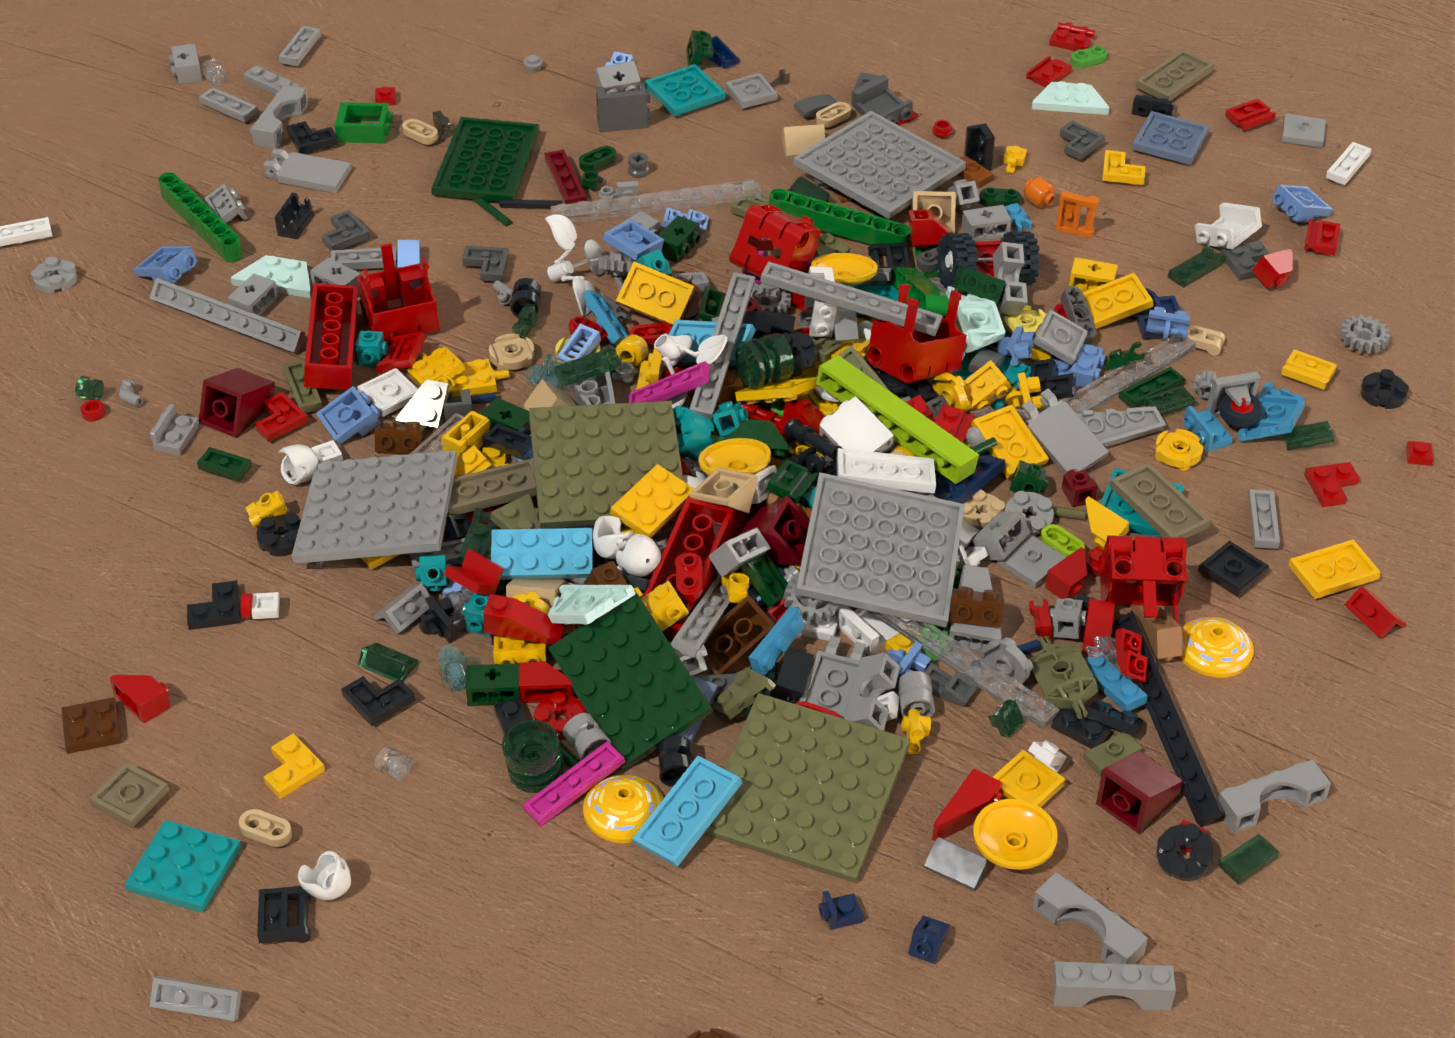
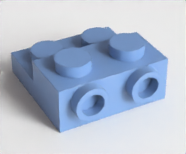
(1300, 203)
(633, 239)
(167, 263)
(1086, 365)
(349, 415)

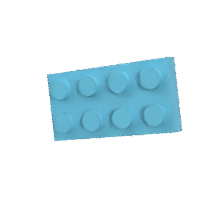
(703, 330)
(543, 553)
(687, 811)

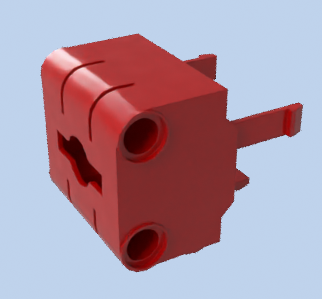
(790, 234)
(398, 298)
(911, 353)
(1143, 572)

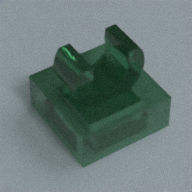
(1007, 718)

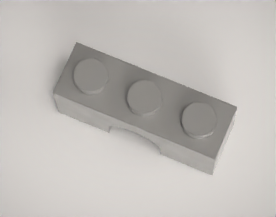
(1007, 265)
(872, 678)

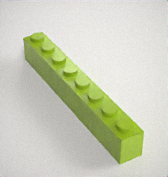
(906, 424)

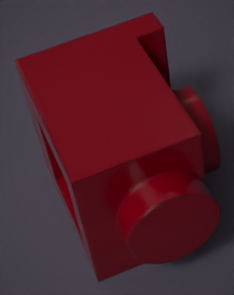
(1075, 483)

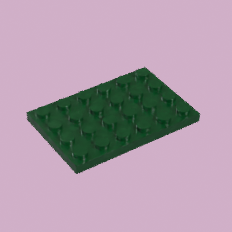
(486, 159)
(630, 679)

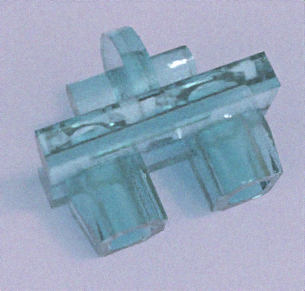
(546, 372)
(452, 667)

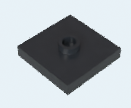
(1233, 568)

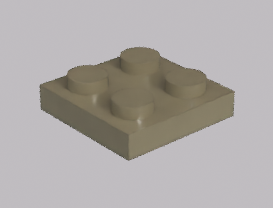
(129, 794)

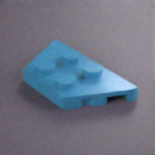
(1278, 415)

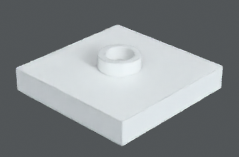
(389, 391)

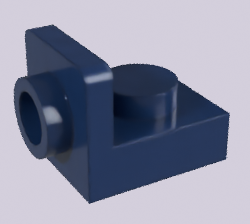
(840, 910)
(928, 938)

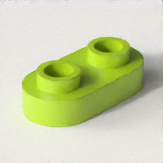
(1060, 539)

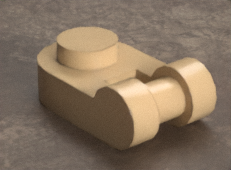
(1206, 339)

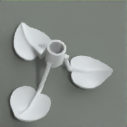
(565, 234)
(677, 346)

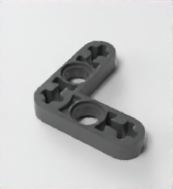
(1078, 305)

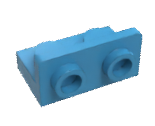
(1207, 428)

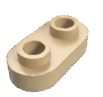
(833, 114)
(420, 131)
(267, 828)

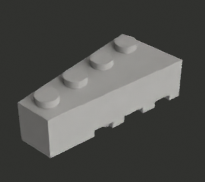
(593, 390)

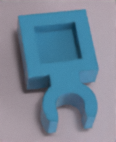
(1018, 217)

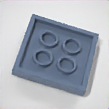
(1170, 138)

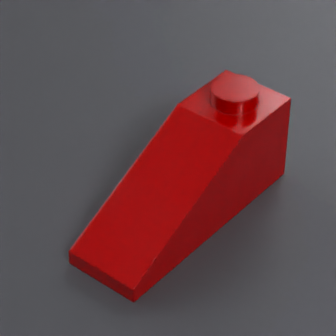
(804, 411)
(518, 620)
(966, 804)

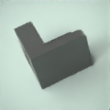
(461, 408)

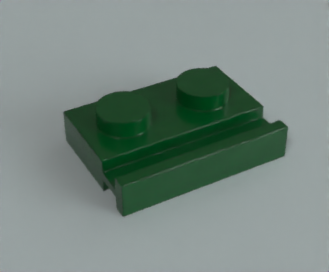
(792, 481)
(766, 579)

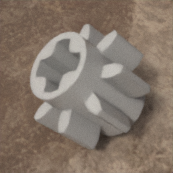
(1203, 383)

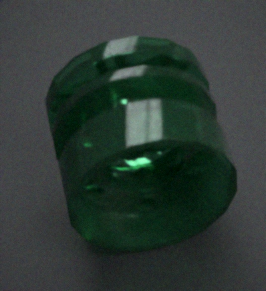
(764, 360)
(532, 755)

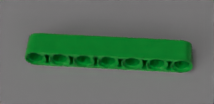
(200, 217)
(840, 219)
(921, 289)

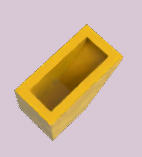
(1104, 523)

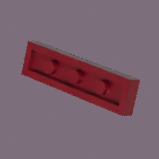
(564, 177)

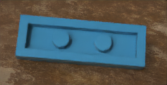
(605, 316)
(777, 641)
(1115, 685)

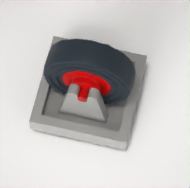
(1236, 399)

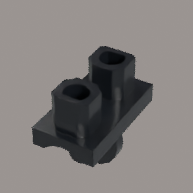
(809, 460)
(437, 619)

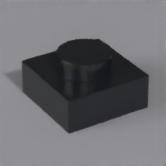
(457, 526)

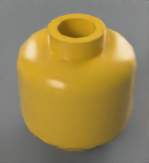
(632, 349)

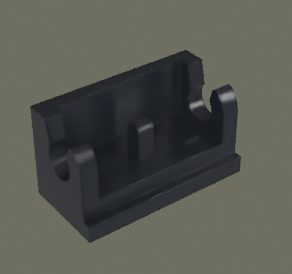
(293, 217)
(792, 675)

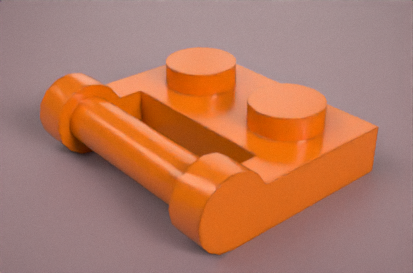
(1070, 211)

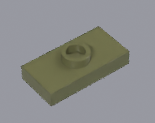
(1111, 751)

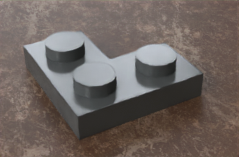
(1081, 139)
(347, 233)
(1243, 258)
(491, 259)

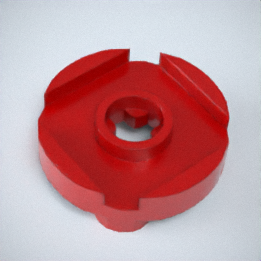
(558, 705)

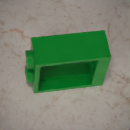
(363, 132)

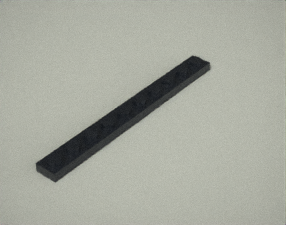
(1174, 733)

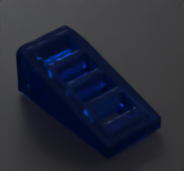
(719, 47)

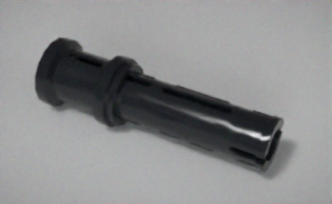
(807, 436)

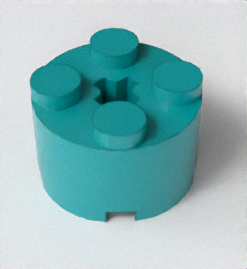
(692, 432)

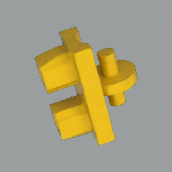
(1026, 386)

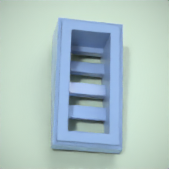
(582, 332)

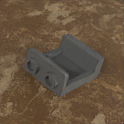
(878, 98)
(622, 109)

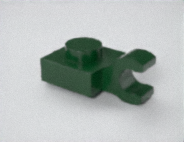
(1120, 358)

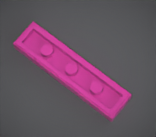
(672, 385)
(573, 783)

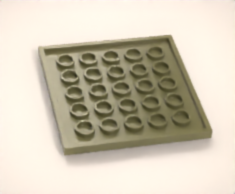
(595, 455)
(809, 787)

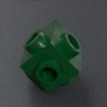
(1028, 478)

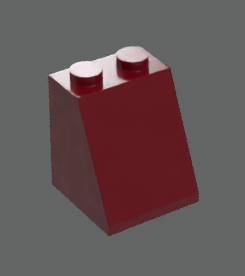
(233, 400)
(783, 529)
(1137, 790)

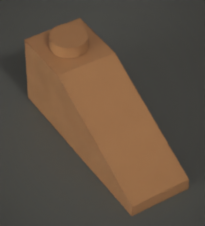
(1161, 632)

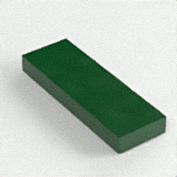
(1155, 384)

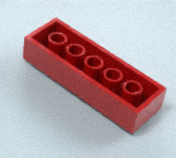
(331, 337)
(698, 530)

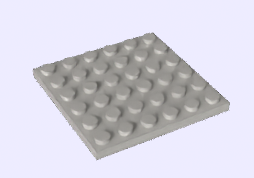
(879, 163)
(376, 507)
(881, 550)

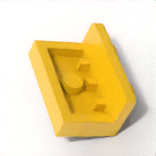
(665, 605)

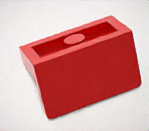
(476, 573)
(1373, 612)

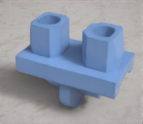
(1168, 323)
(1017, 346)
(913, 659)

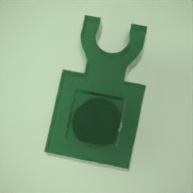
(526, 320)

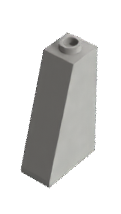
(974, 636)

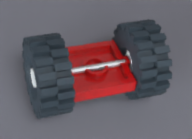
(961, 250)

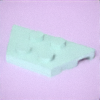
(1070, 98)
(289, 274)
(978, 320)
(587, 602)

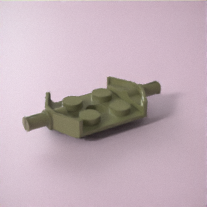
(1066, 688)

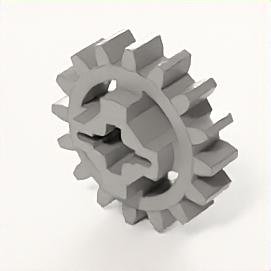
(617, 263)
(771, 298)
(1363, 334)
(809, 607)

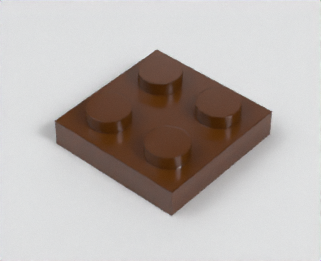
(91, 725)

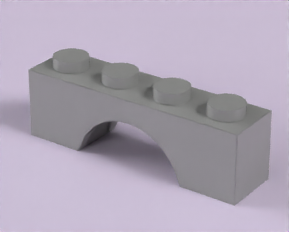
(287, 103)
(1300, 784)
(1063, 901)
(1080, 982)

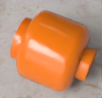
(1039, 192)

